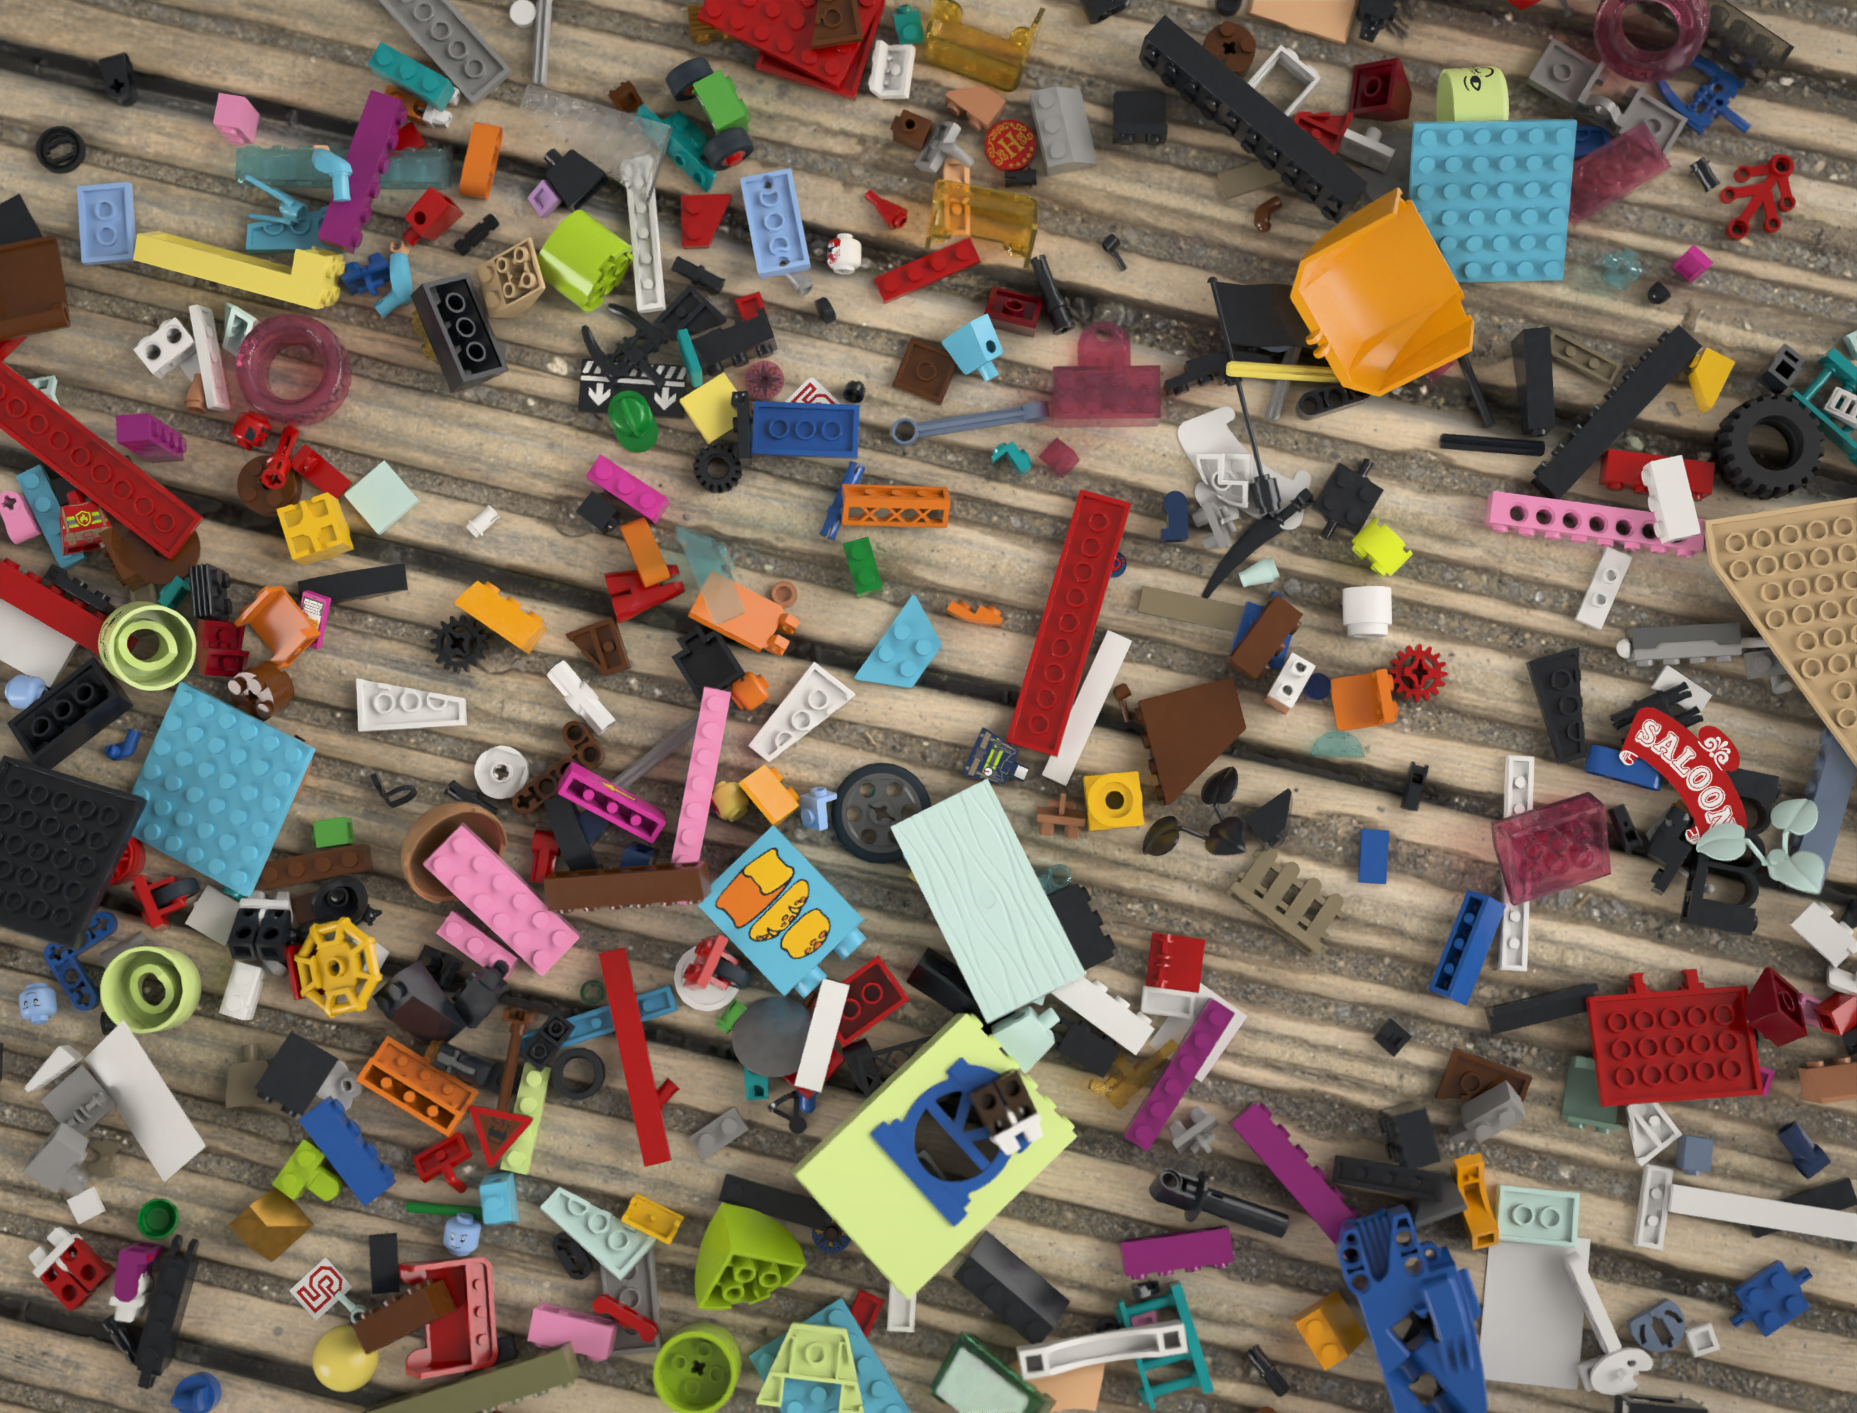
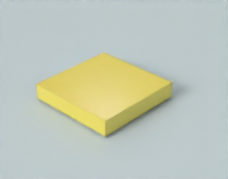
(711, 408)

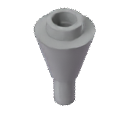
(110, 954)

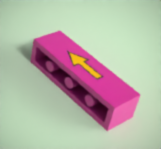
(611, 802)

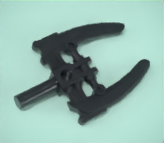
(634, 356)

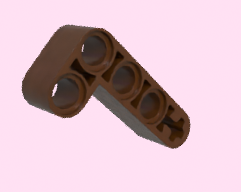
(555, 773)

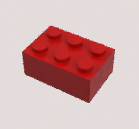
(870, 998)

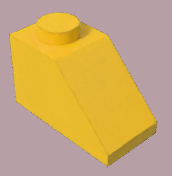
(1708, 377)

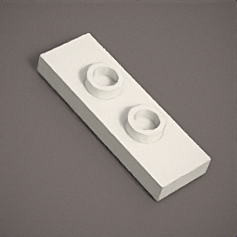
(1603, 588)

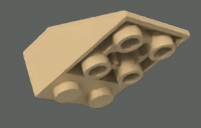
(511, 280)

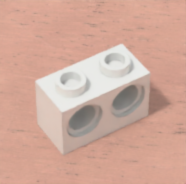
(170, 354)

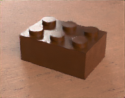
(403, 1315)

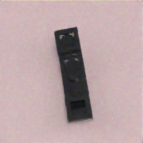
(569, 834)

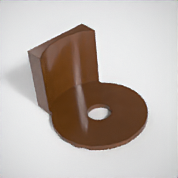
(139, 566)

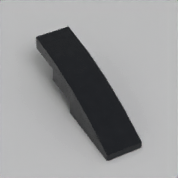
(358, 583)

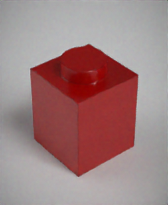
(1837, 1013)

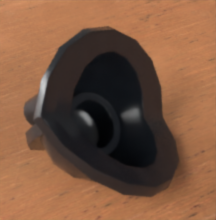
(340, 898)

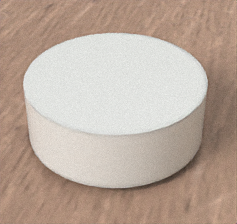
(523, 13)

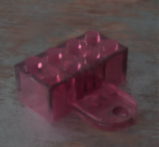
(1104, 385)

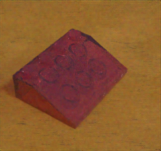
(1552, 847)

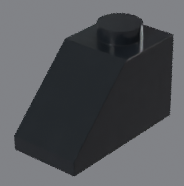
(1271, 821)

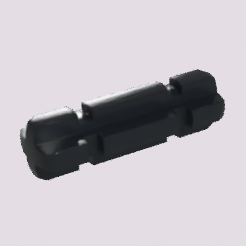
(476, 234)
(121, 1338)

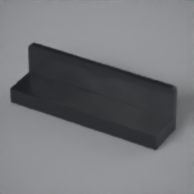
(947, 986)

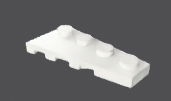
(400, 708)
(804, 708)

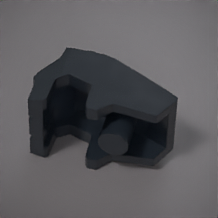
(440, 965)

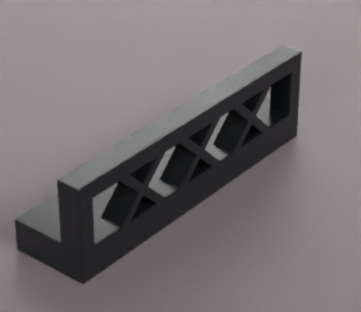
(1539, 1008)

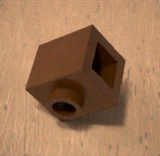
(911, 130)

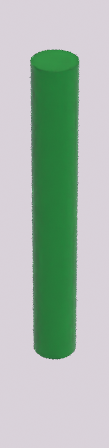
(443, 1209)

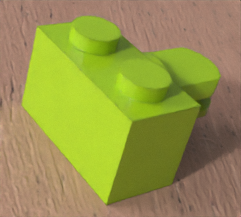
(307, 1171)

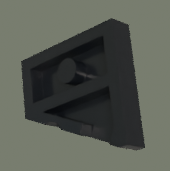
(691, 312)

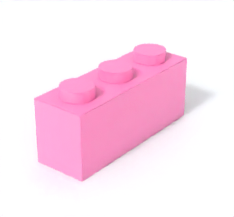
(476, 942)
(587, 1332)

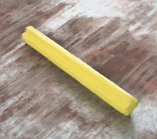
(1281, 372)

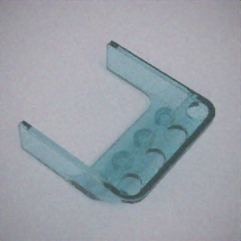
(713, 573)

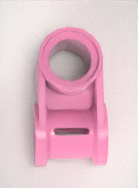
(20, 521)

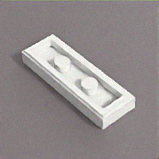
(1653, 1206)

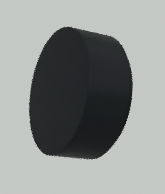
(1228, 7)
(825, 310)

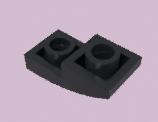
(547, 1041)
(384, 1263)

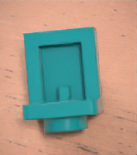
(908, 24)
(1018, 458)
(174, 592)

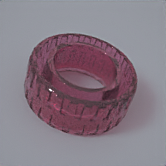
(1645, 66)
(266, 342)

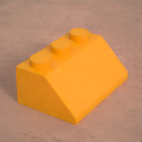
(502, 615)

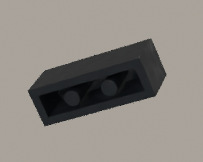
(1082, 926)

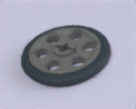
(849, 795)

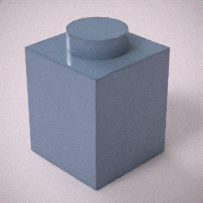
(1694, 1154)

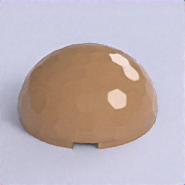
(432, 830)

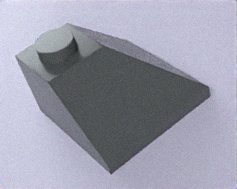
(1427, 1211)

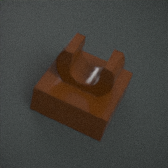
(625, 97)

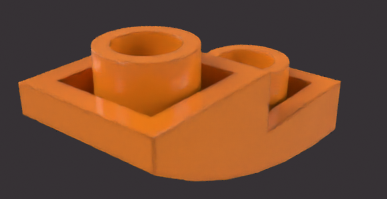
(984, 616)

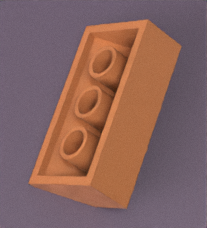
(1830, 1081)

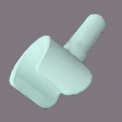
(351, 1306)

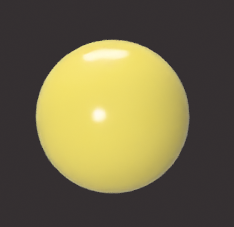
(341, 1361)

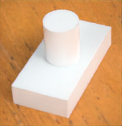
(1366, 148)

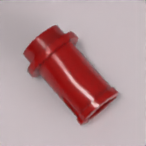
(666, 1091)

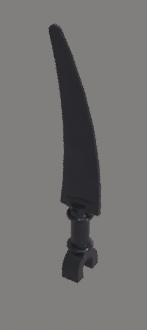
(1255, 537)

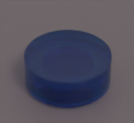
(1317, 686)

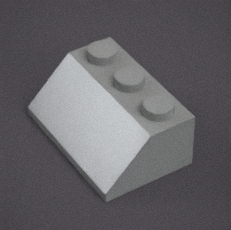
(1062, 130)

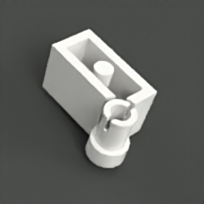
(1824, 933)

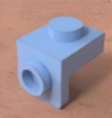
(814, 808)

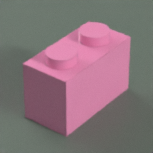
(236, 119)

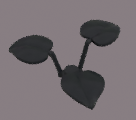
(1224, 837)

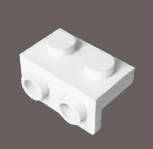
(892, 70)

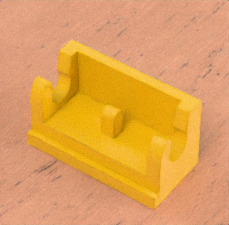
(653, 1218)

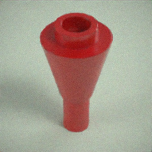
(891, 213)

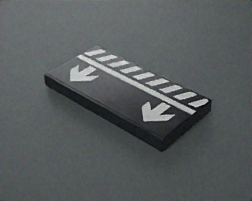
(598, 391)

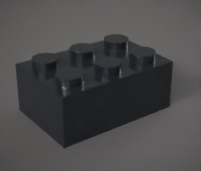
(1409, 1135)

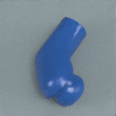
(124, 749)

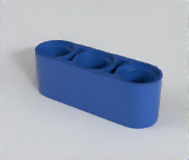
(1607, 764)

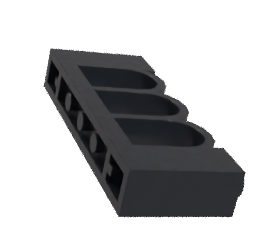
(1732, 918)

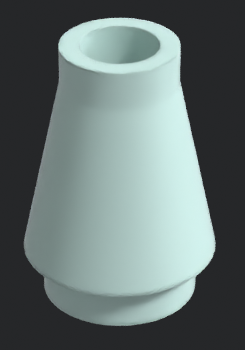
(1259, 573)

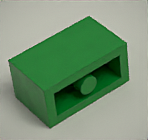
(863, 567)

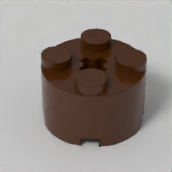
(1235, 40)
(262, 690)

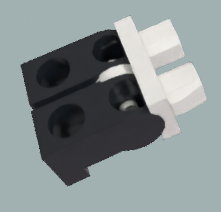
(261, 927)

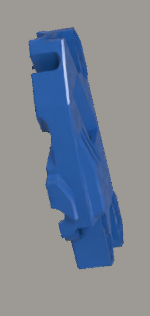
(1429, 1285)

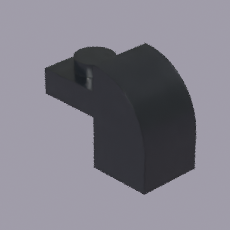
(1781, 370)

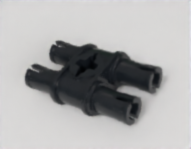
(1661, 701)

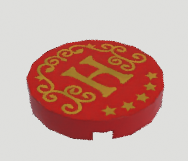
(1010, 145)

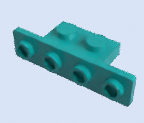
(685, 146)

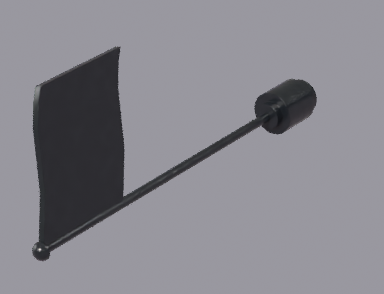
(1258, 318)

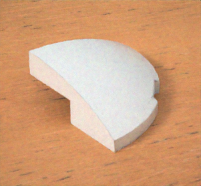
(1228, 475)

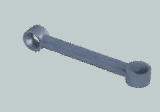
(1027, 413)

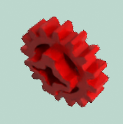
(1417, 685)

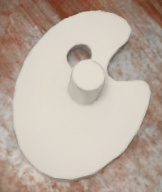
(1613, 1374)

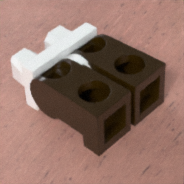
(1006, 1110)

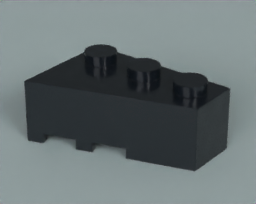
(735, 344)

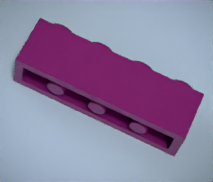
(150, 438)
(1176, 1251)

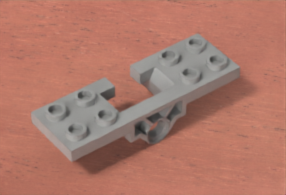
(1568, 79)

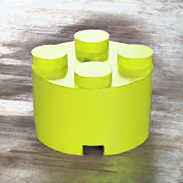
(1381, 548)

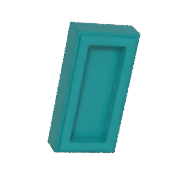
(689, 357)

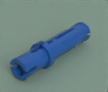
(835, 511)

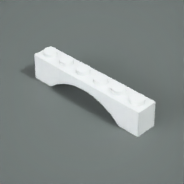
(1121, 1344)

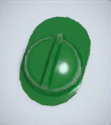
(633, 421)

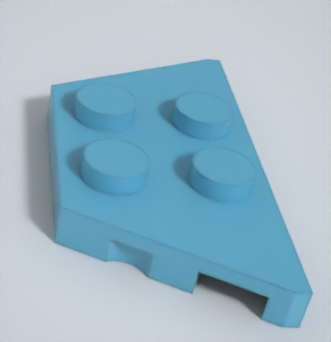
(903, 650)

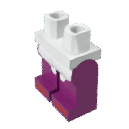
(134, 1279)

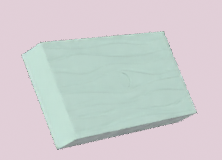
(988, 901)

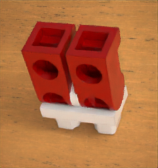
(70, 1269)

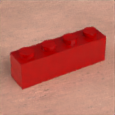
(1624, 469)

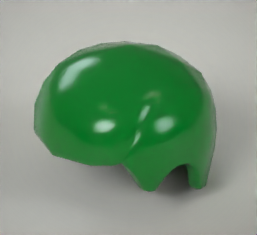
(158, 1219)

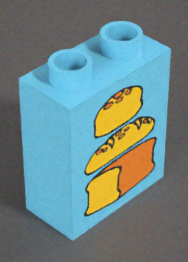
(783, 913)

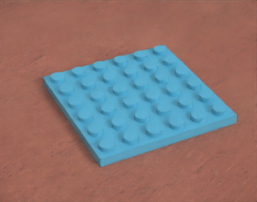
(1495, 195)
(218, 787)

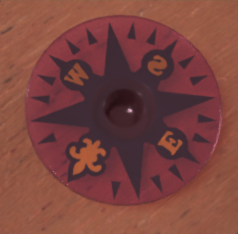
(764, 380)

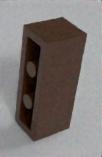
(1265, 638)

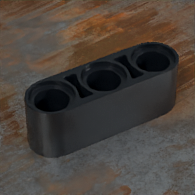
(1322, 404)

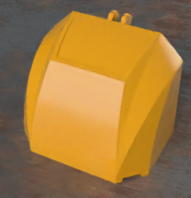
(1381, 299)

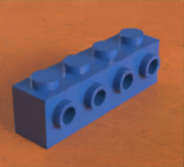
(1467, 947)
(348, 1150)

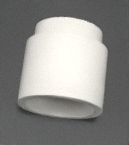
(1367, 611)

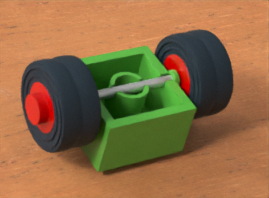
(721, 107)

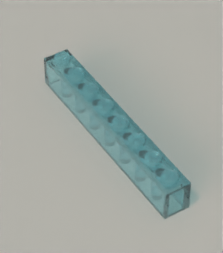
(295, 168)

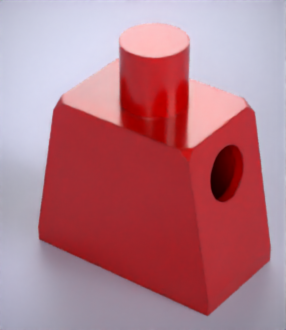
(431, 216)

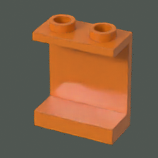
(279, 624)

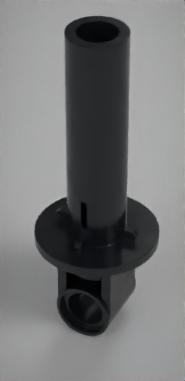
(1195, 1196)

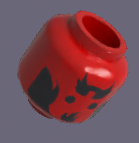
(251, 430)

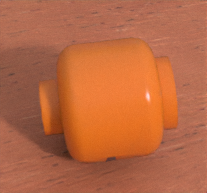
(749, 691)

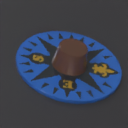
(832, 1237)

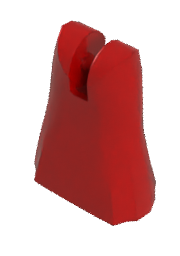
(632, 598)

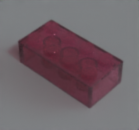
(1615, 172)

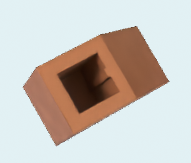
(977, 105)

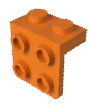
(1363, 700)

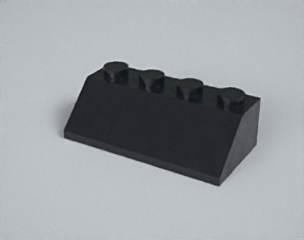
(459, 331)
(69, 714)
(1011, 1288)

